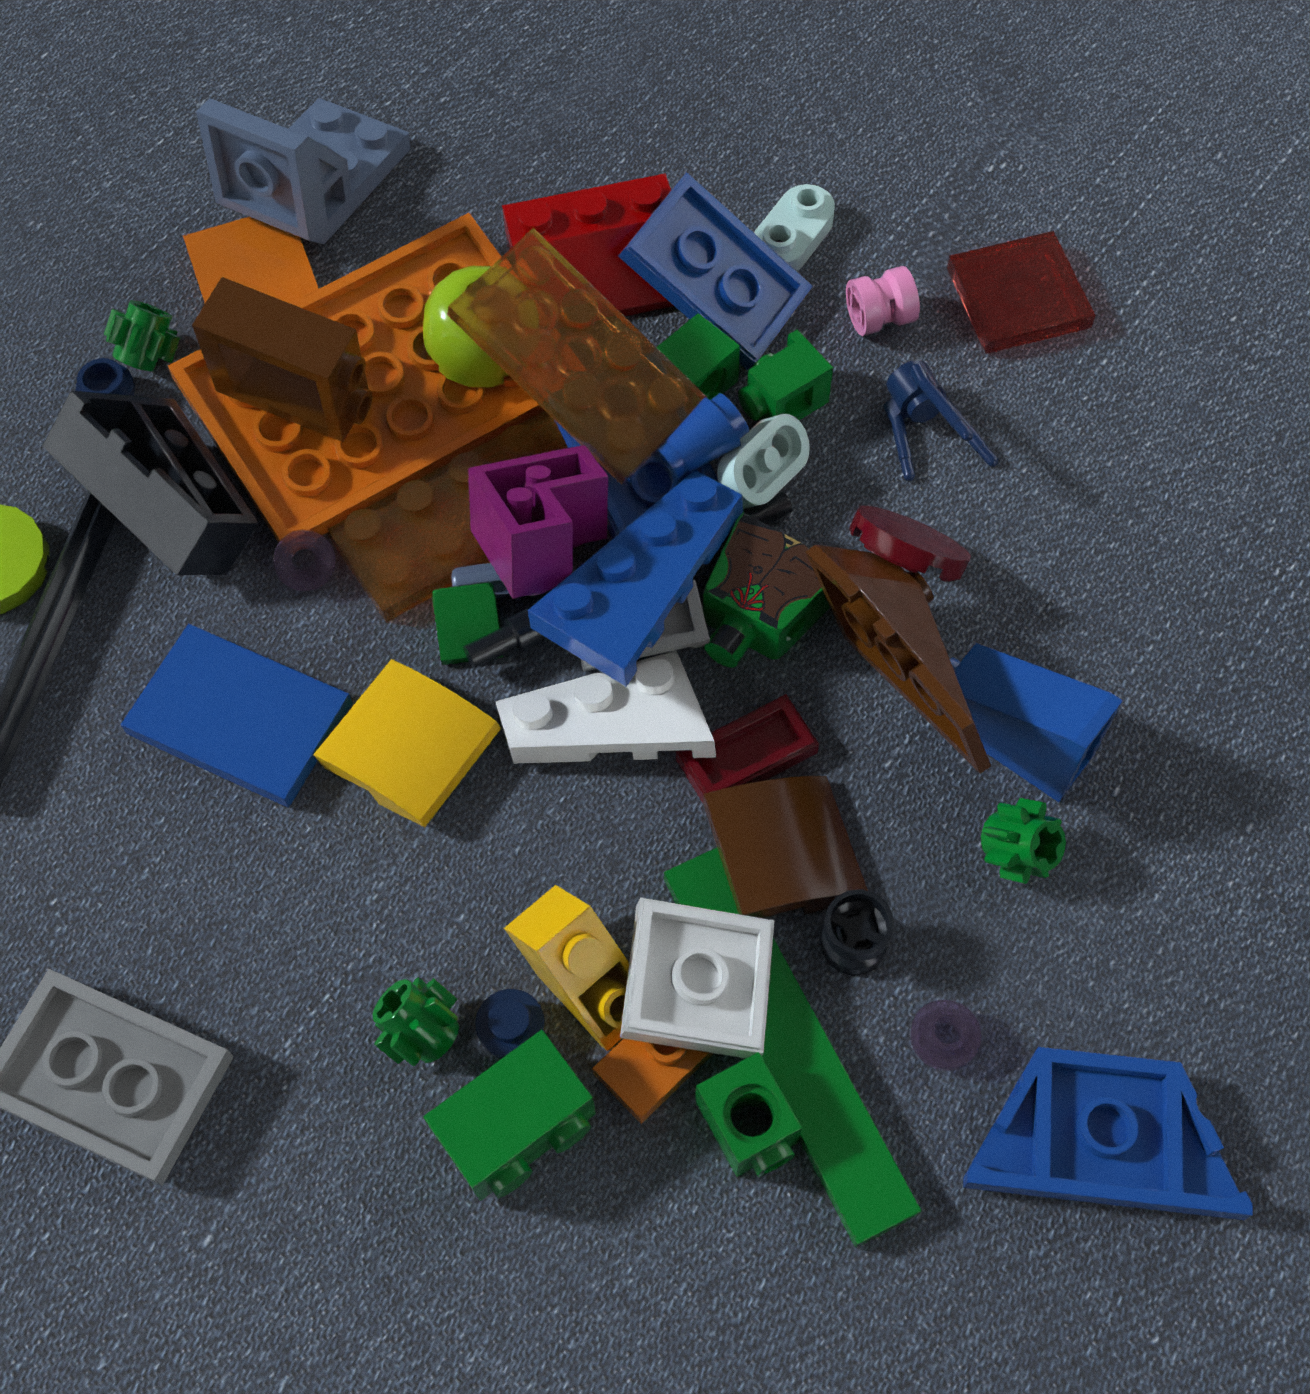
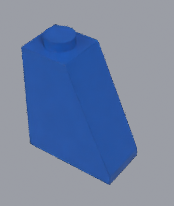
(1034, 717)

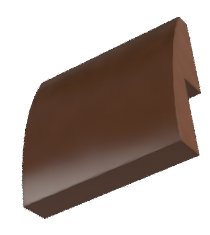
(782, 845)

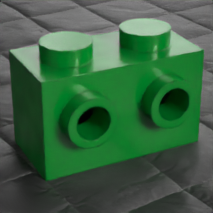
(512, 1117)

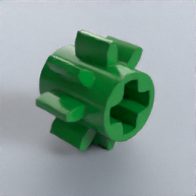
(141, 335)
(1023, 840)
(415, 1021)

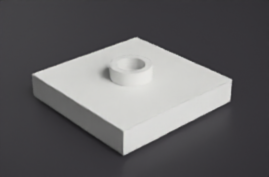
(698, 979)

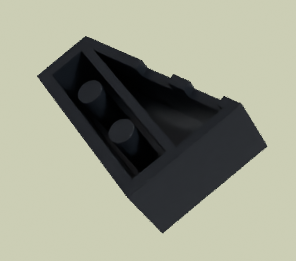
(154, 478)

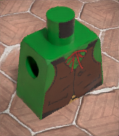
(760, 594)

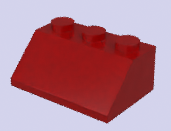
(591, 232)

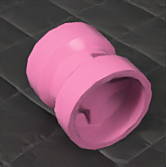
(882, 300)

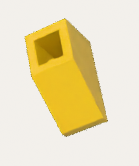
(575, 960)

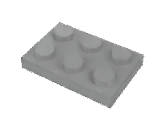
(107, 1076)

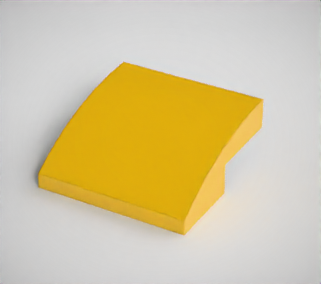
(408, 742)

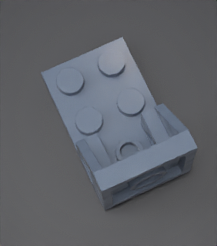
(301, 175)

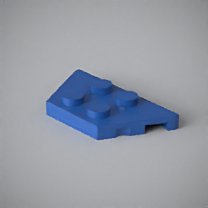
(1107, 1136)

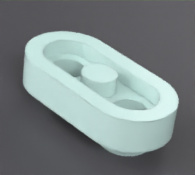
(800, 222)
(766, 459)

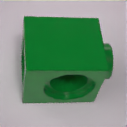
(704, 355)
(742, 1086)

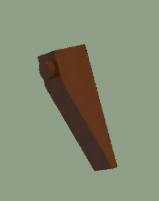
(892, 627)

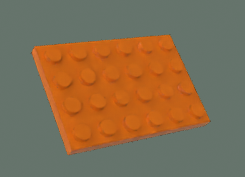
(415, 411)

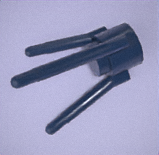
(921, 398)

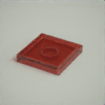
(1020, 292)

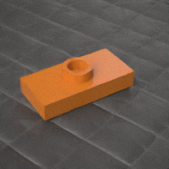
(646, 1073)

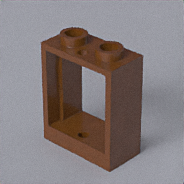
(283, 359)

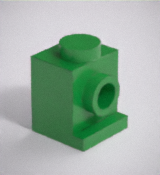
(787, 382)

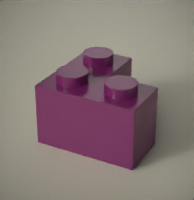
(535, 513)

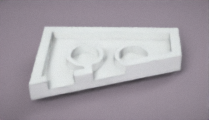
(603, 716)

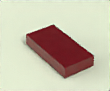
(751, 748)

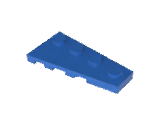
(629, 586)

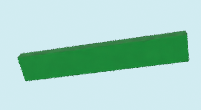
(834, 1122)

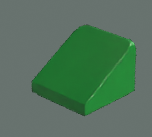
(463, 617)

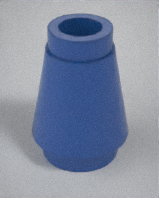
(703, 436)

